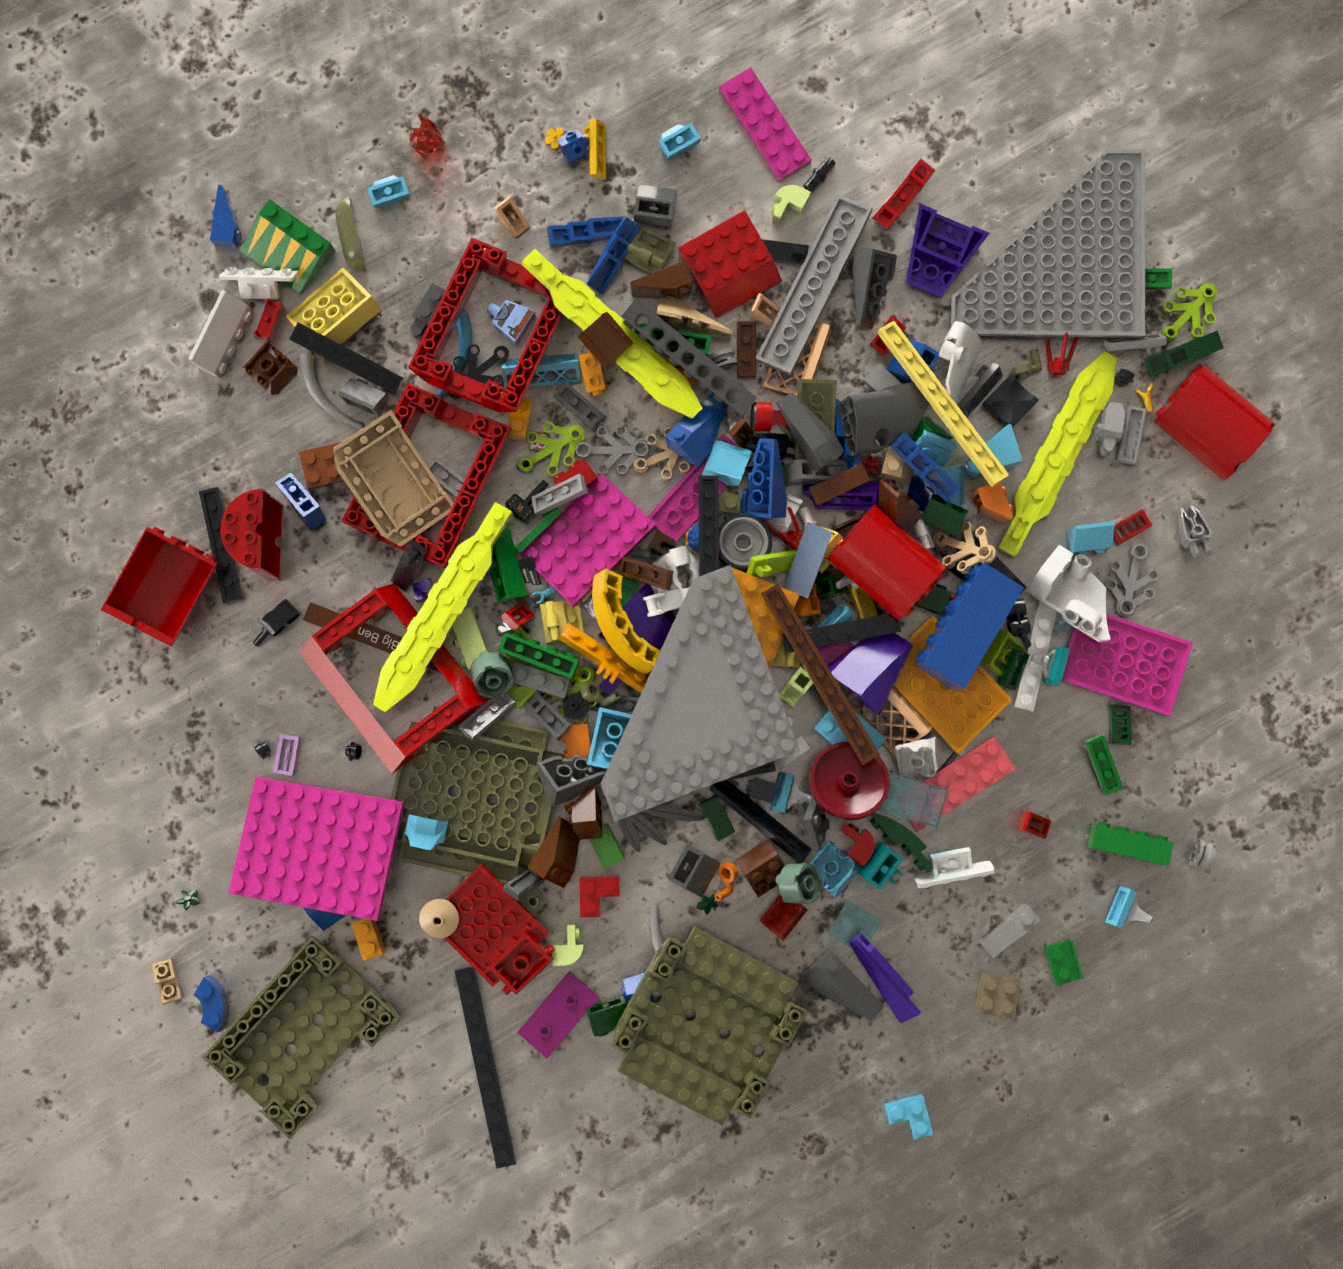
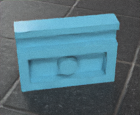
(936, 447)

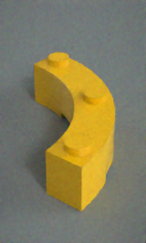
(616, 624)

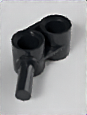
(275, 620)
(1018, 624)

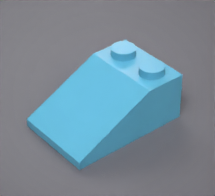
(831, 732)
(606, 736)

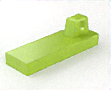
(771, 563)

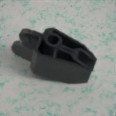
(783, 443)

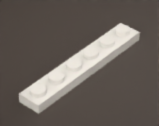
(1040, 639)

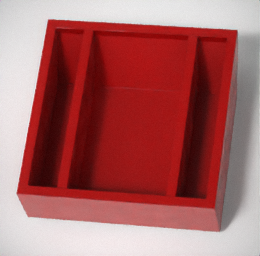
(730, 264)

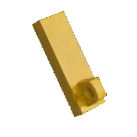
(597, 136)

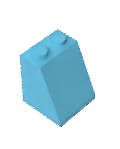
(1003, 447)

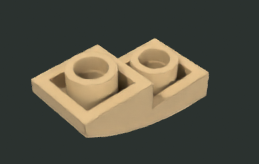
(168, 981)

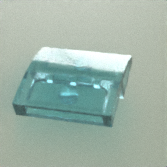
(853, 921)

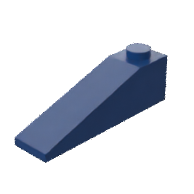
(694, 437)
(766, 486)

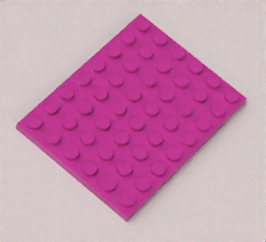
(317, 848)

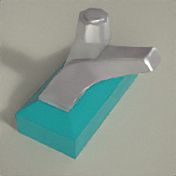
(1053, 664)

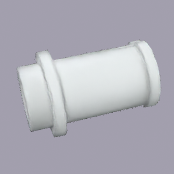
(806, 516)

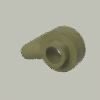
(1023, 371)
(590, 692)

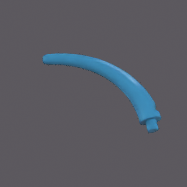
(465, 340)

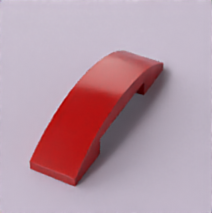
(904, 194)

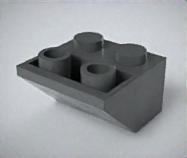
(654, 205)
(694, 870)

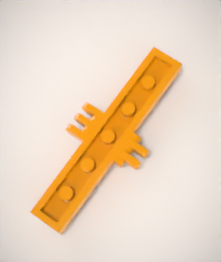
(606, 658)

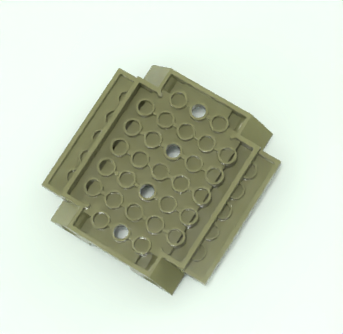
(494, 763)
(688, 1056)

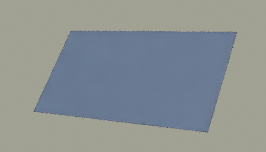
(807, 559)

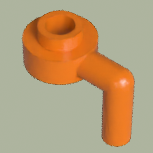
(728, 873)

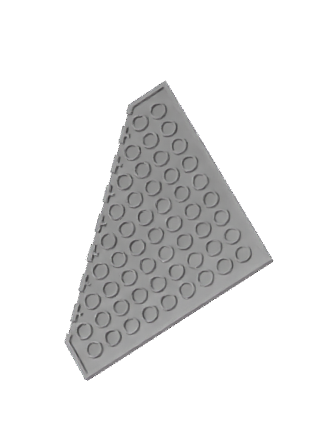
(1072, 265)
(703, 708)

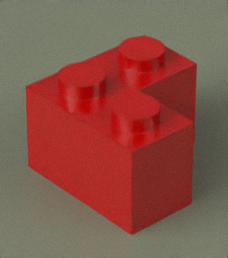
(592, 889)

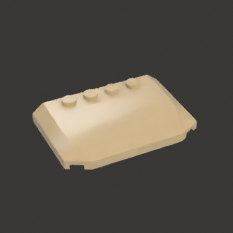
(391, 480)

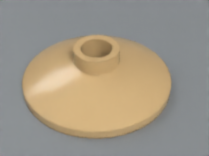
(445, 911)

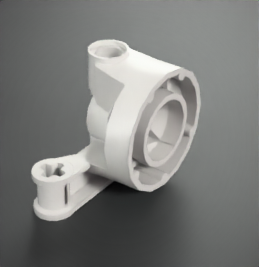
(672, 599)

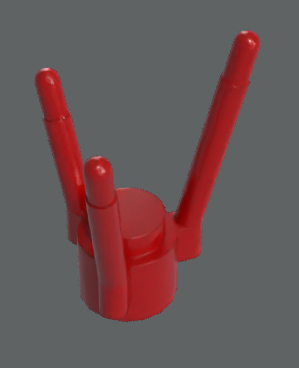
(1060, 364)
(792, 537)

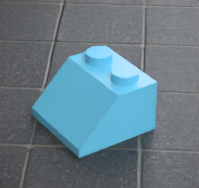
(1091, 538)

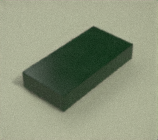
(1013, 669)

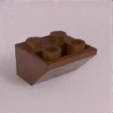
(897, 505)
(761, 867)

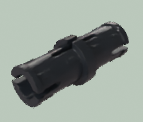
(819, 174)

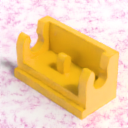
(863, 604)

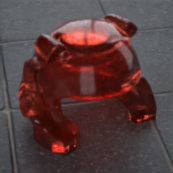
(426, 137)

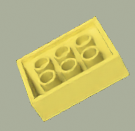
(336, 308)

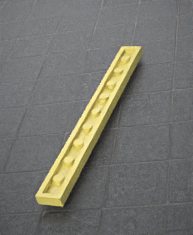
(943, 404)

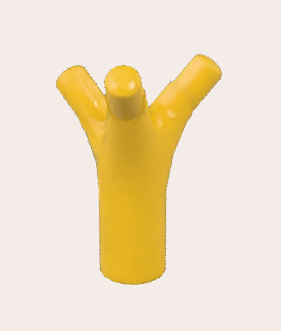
(1147, 398)

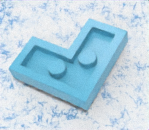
(914, 1111)

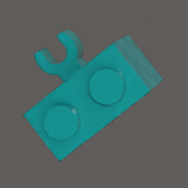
(881, 866)

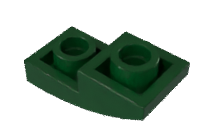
(716, 817)

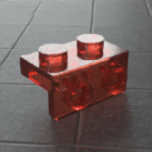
(783, 917)

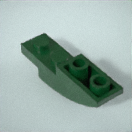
(1184, 353)
(897, 833)

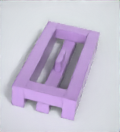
(287, 754)

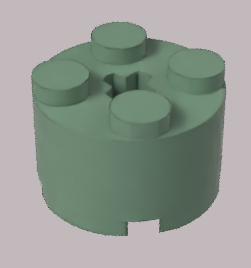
(491, 674)
(799, 883)

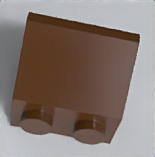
(587, 815)

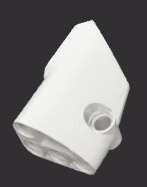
(961, 349)
(1073, 591)

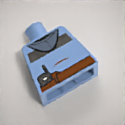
(511, 320)

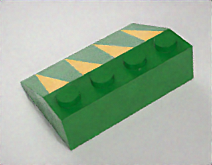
(284, 242)

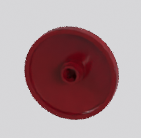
(846, 786)

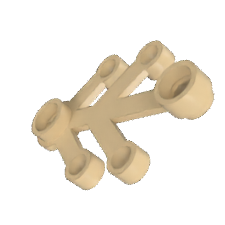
(660, 457)
(967, 548)

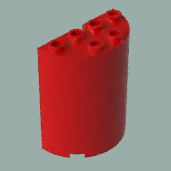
(1214, 422)
(251, 532)
(887, 563)
(160, 585)

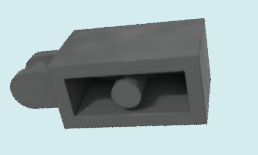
(426, 310)

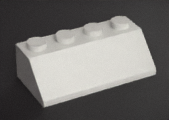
(220, 334)

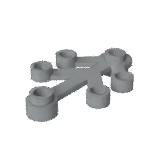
(615, 449)
(1131, 584)

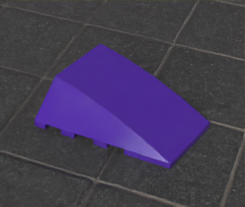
(940, 250)
(651, 629)
(872, 668)

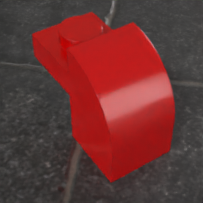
(862, 847)

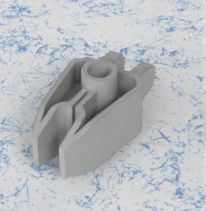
(1110, 428)
(1194, 531)

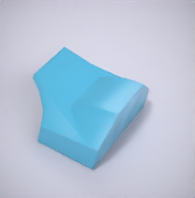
(679, 140)
(388, 191)
(425, 832)

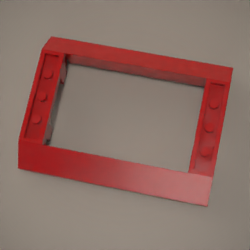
(425, 362)
(408, 412)
(411, 743)

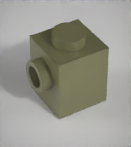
(730, 503)
(534, 902)

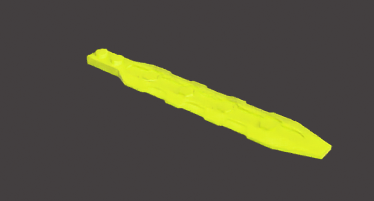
(582, 306)
(1057, 455)
(444, 604)

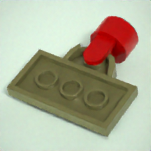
(814, 393)

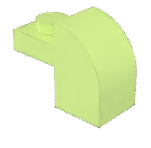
(789, 197)
(796, 687)
(568, 953)

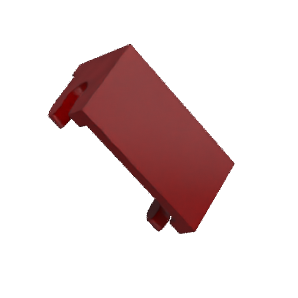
(269, 321)

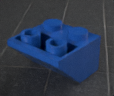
(928, 354)

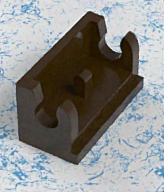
(660, 543)

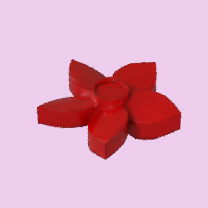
(870, 465)

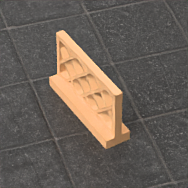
(812, 365)
(902, 706)

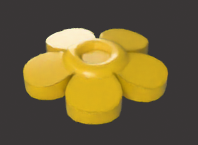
(553, 136)

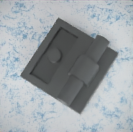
(814, 822)

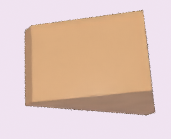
(511, 217)
(764, 311)

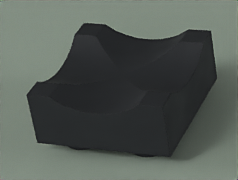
(1010, 402)

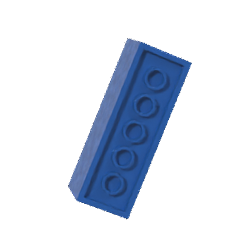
(968, 626)

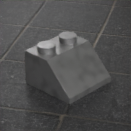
(364, 397)

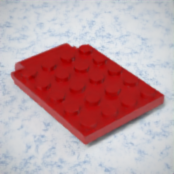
(497, 933)

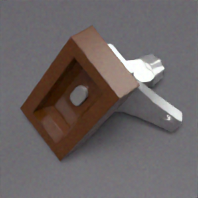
(740, 430)

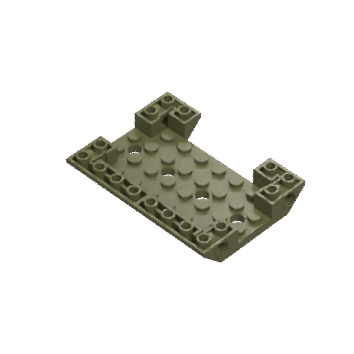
(285, 1016)

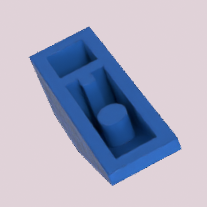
(224, 228)
(301, 501)

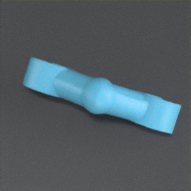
(544, 594)

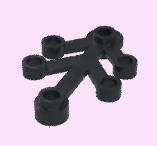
(475, 373)

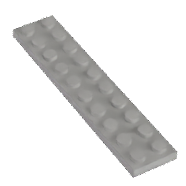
(814, 284)

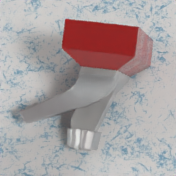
(512, 619)

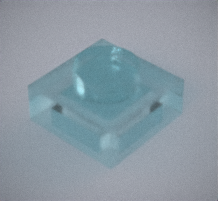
(1061, 626)

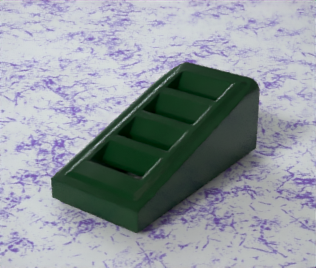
(1127, 740)

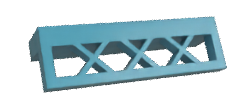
(548, 363)

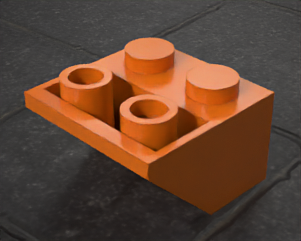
(992, 503)

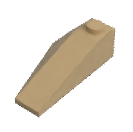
(684, 317)
(895, 467)

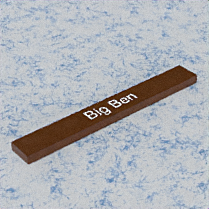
(365, 633)

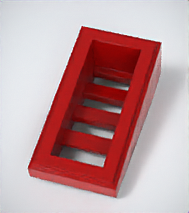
(1145, 520)

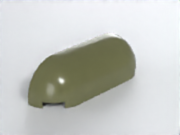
(349, 235)

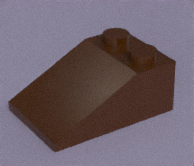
(670, 281)
(557, 854)

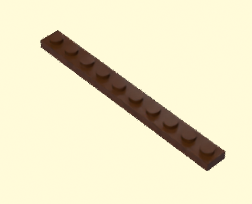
(820, 674)

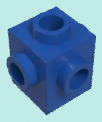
(573, 145)

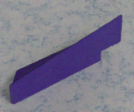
(860, 498)
(887, 980)

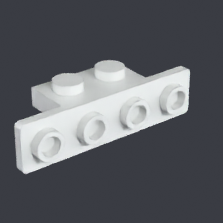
(258, 283)
(951, 867)

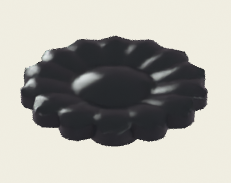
(575, 706)

